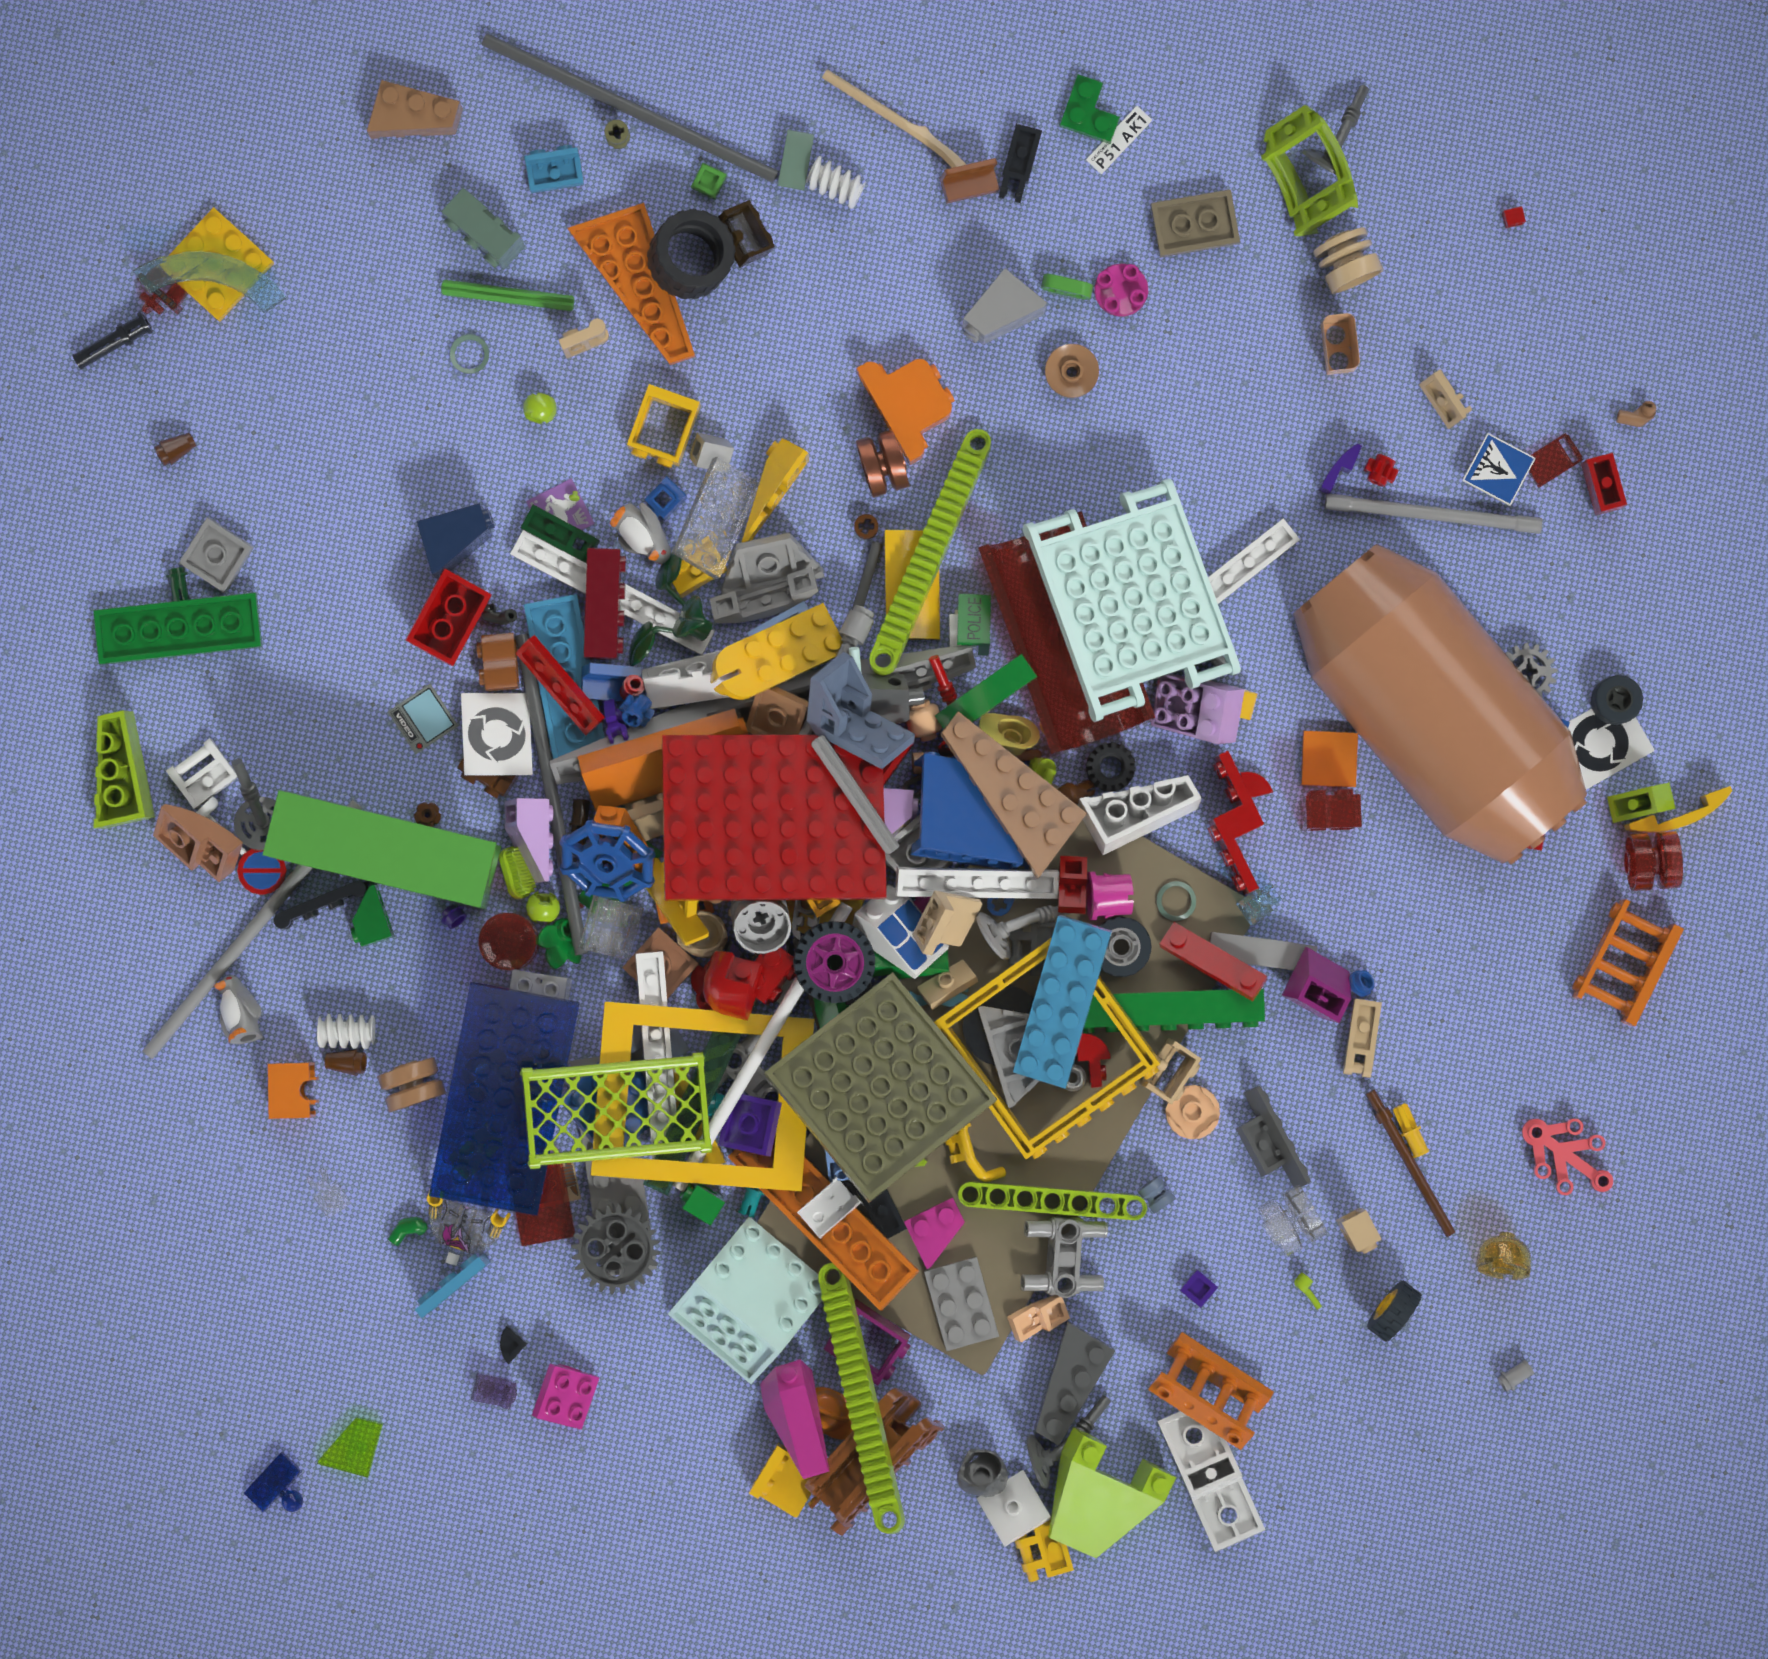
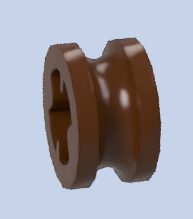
(860, 520)

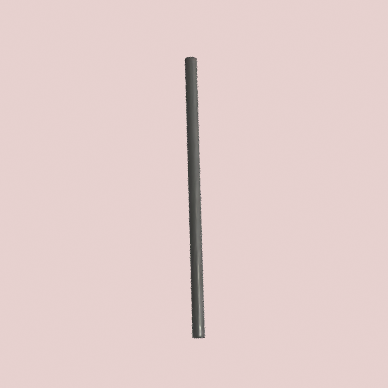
(630, 108)
(551, 793)

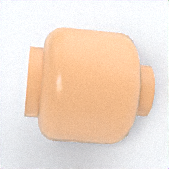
(923, 720)

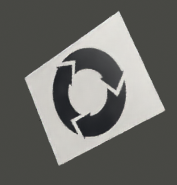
(496, 734)
(1606, 747)

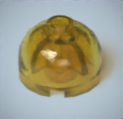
(1504, 1256)

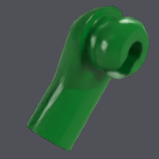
(407, 1226)

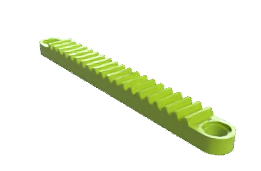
(930, 552)
(861, 1400)

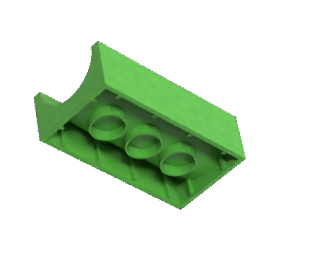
(382, 849)

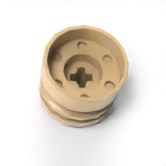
(1348, 260)

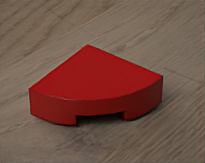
(1256, 784)

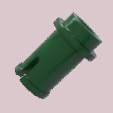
(178, 582)

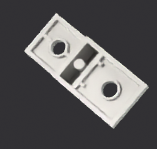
(1212, 1481)

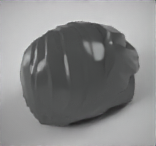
(984, 1475)

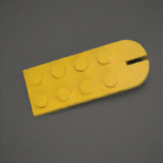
(777, 654)

